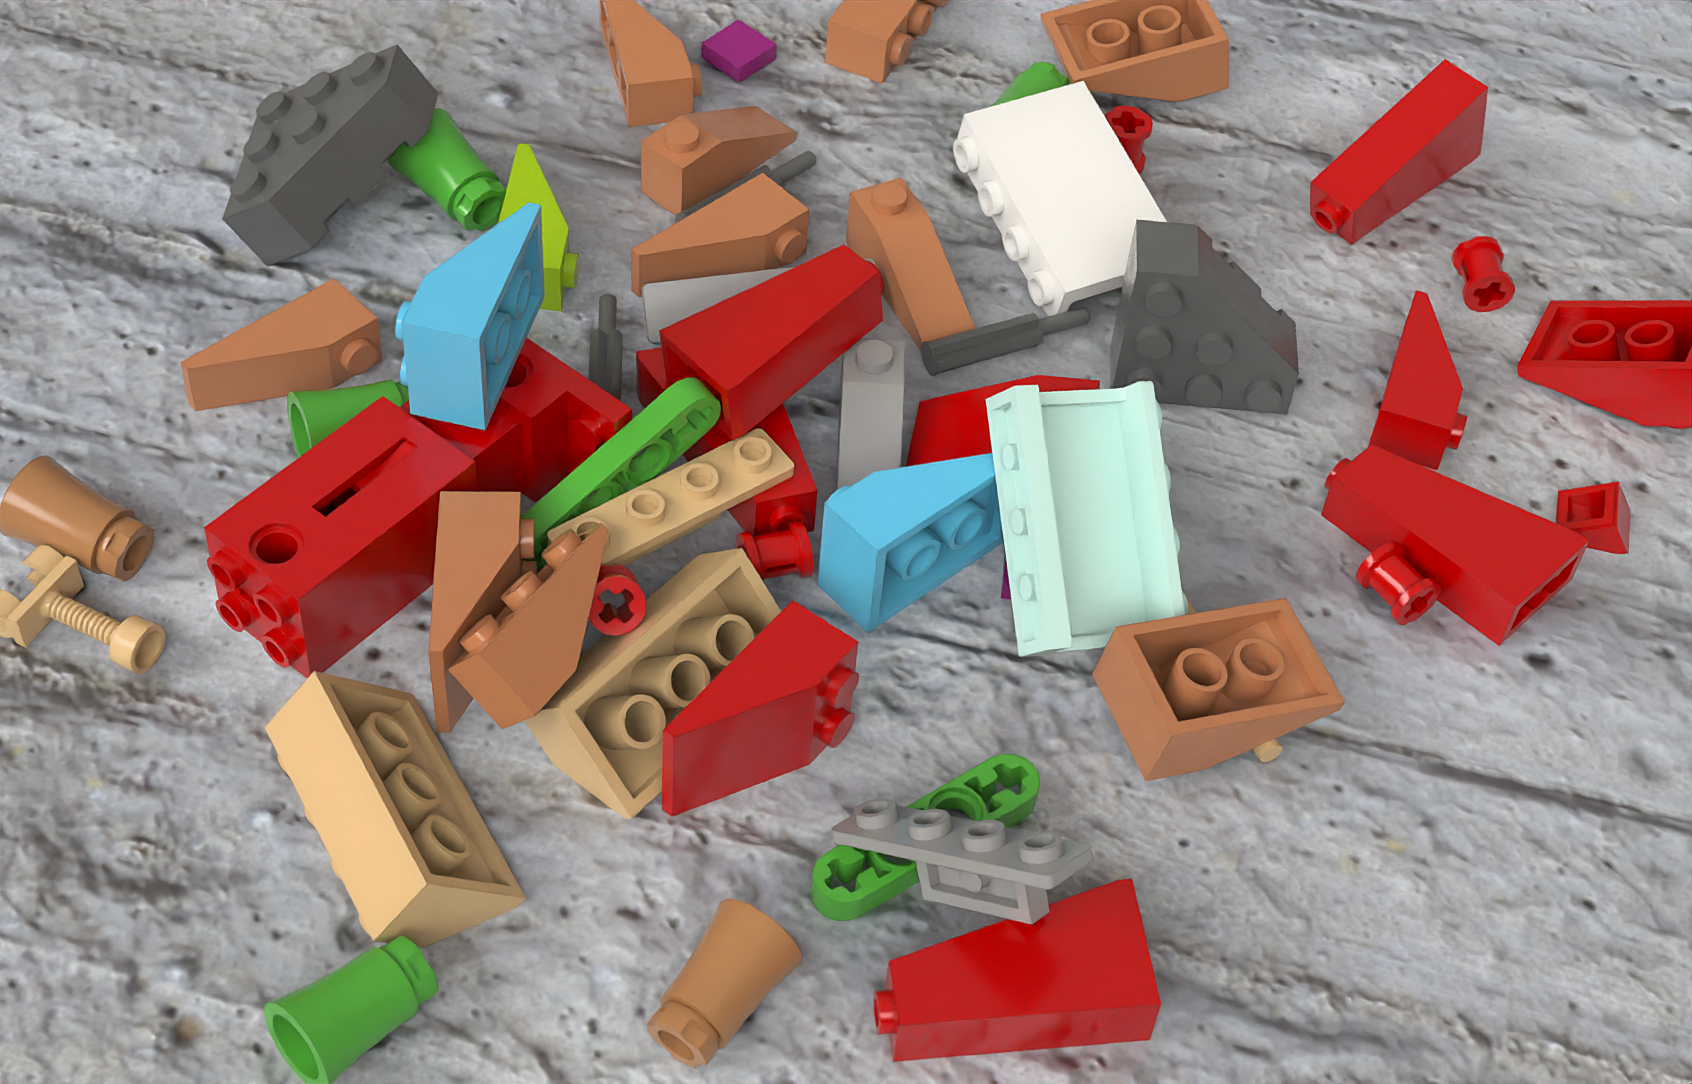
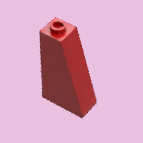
(1402, 154)
(775, 335)
(771, 509)
(1484, 552)
(1024, 986)

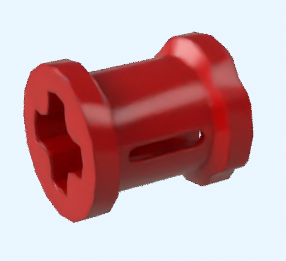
(1131, 129)
(1485, 281)
(779, 552)
(1398, 583)
(627, 616)

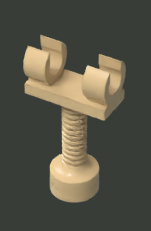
(57, 579)

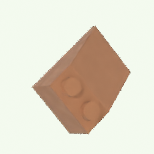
(1141, 47)
(476, 561)
(1212, 685)

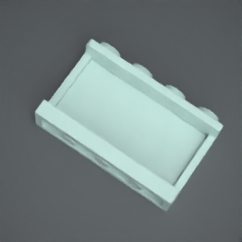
(1084, 514)

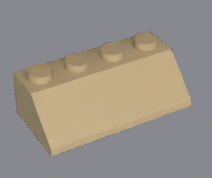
(629, 686)
(391, 811)

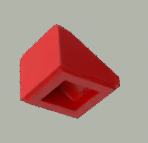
(1598, 515)

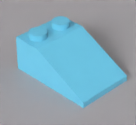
(473, 322)
(906, 534)

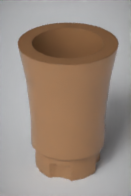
(62, 512)
(723, 982)

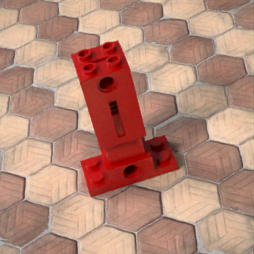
(354, 520)

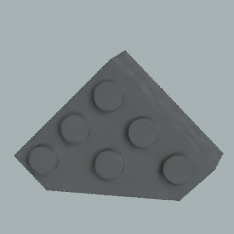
(323, 148)
(1199, 327)

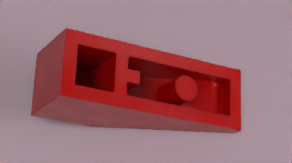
(1421, 393)

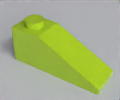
(529, 185)

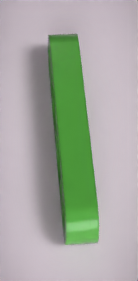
(664, 426)
(888, 879)

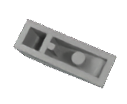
(870, 409)

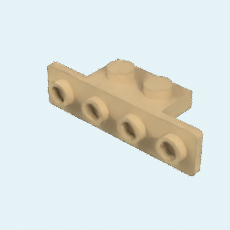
(684, 497)

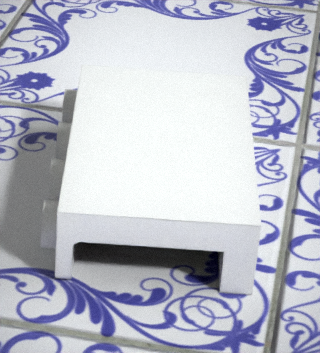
(1056, 191)

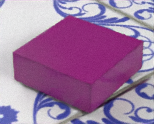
(738, 50)

